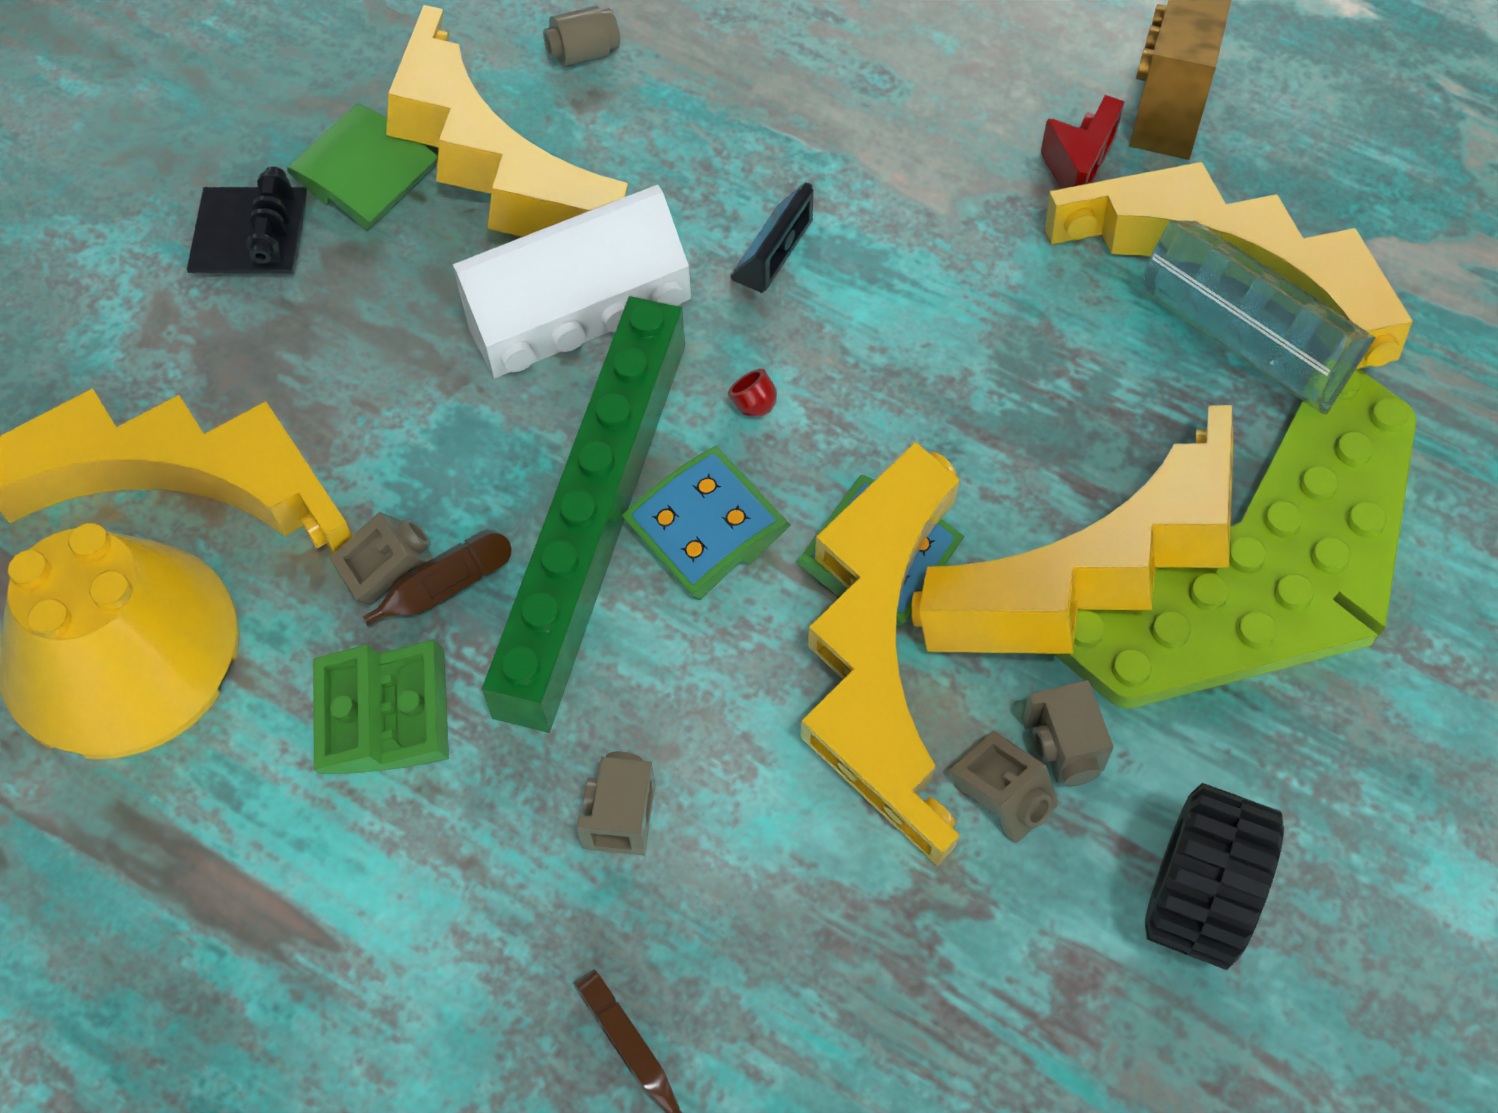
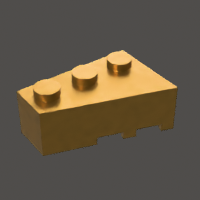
(1178, 74)

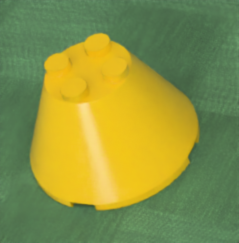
(112, 641)

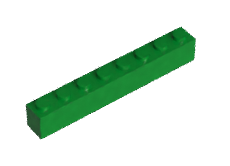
(585, 518)

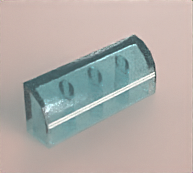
(1255, 313)

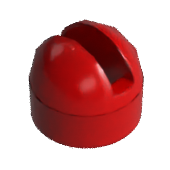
(754, 393)

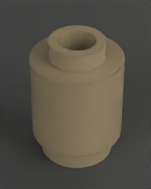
(581, 35)

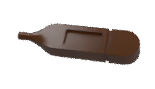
(444, 575)
(627, 1041)

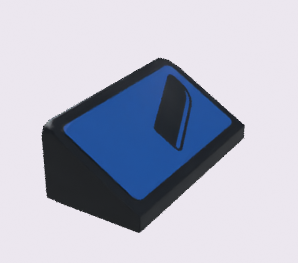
(776, 240)

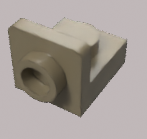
(380, 555)
(1007, 784)

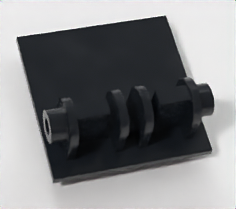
(249, 227)

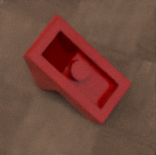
(1078, 153)

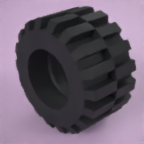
(1215, 876)

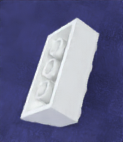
(571, 280)

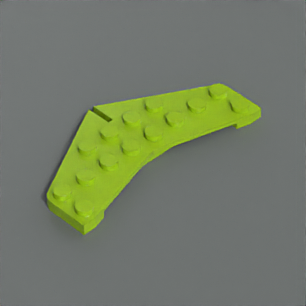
(1302, 573)

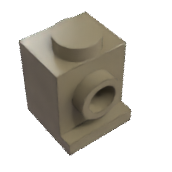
(1069, 732)
(618, 805)

